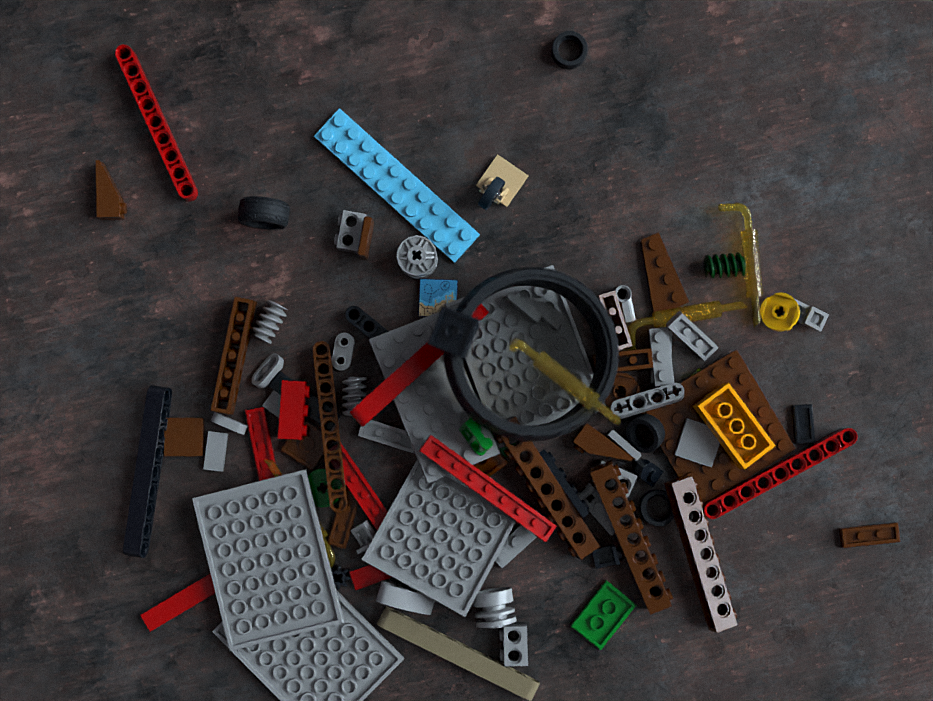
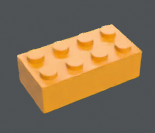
(734, 426)

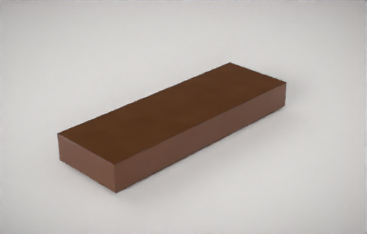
(343, 522)
(869, 535)

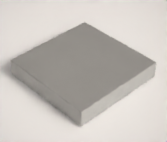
(697, 443)

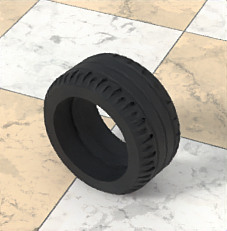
(263, 213)

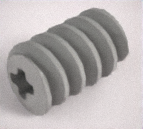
(269, 321)
(354, 393)

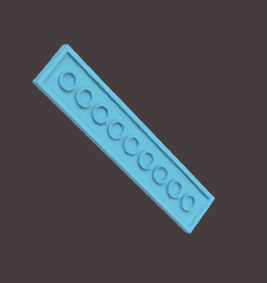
(397, 185)

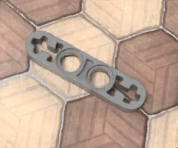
(648, 403)

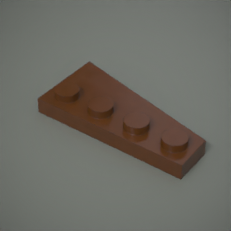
(662, 278)

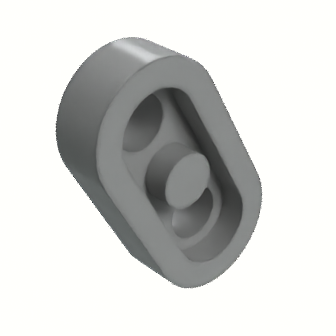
(343, 351)
(267, 370)

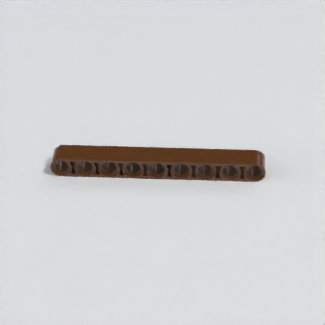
(325, 417)

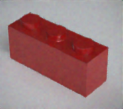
(293, 410)

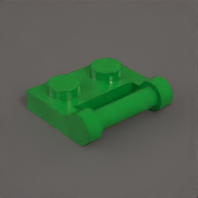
(472, 433)

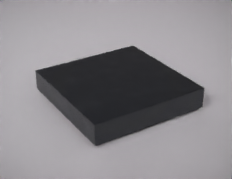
(454, 332)

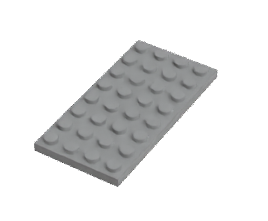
(428, 402)

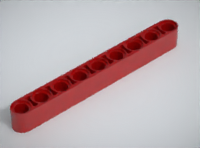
(150, 116)
(401, 378)
(788, 472)

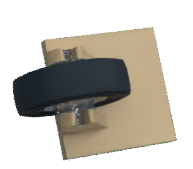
(500, 183)

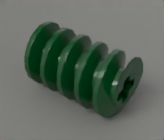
(724, 264)

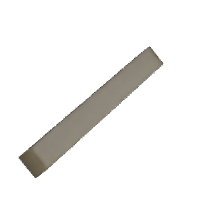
(458, 653)

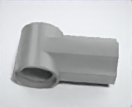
(626, 304)

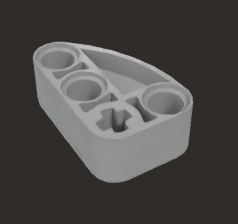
(404, 598)

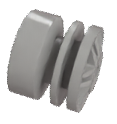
(417, 268)
(494, 607)

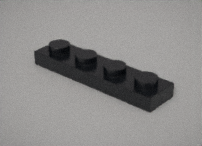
(570, 490)

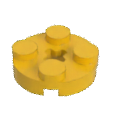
(784, 322)

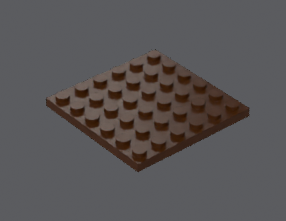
(724, 471)

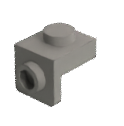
(364, 535)

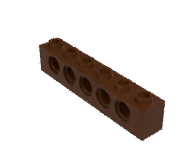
(233, 355)

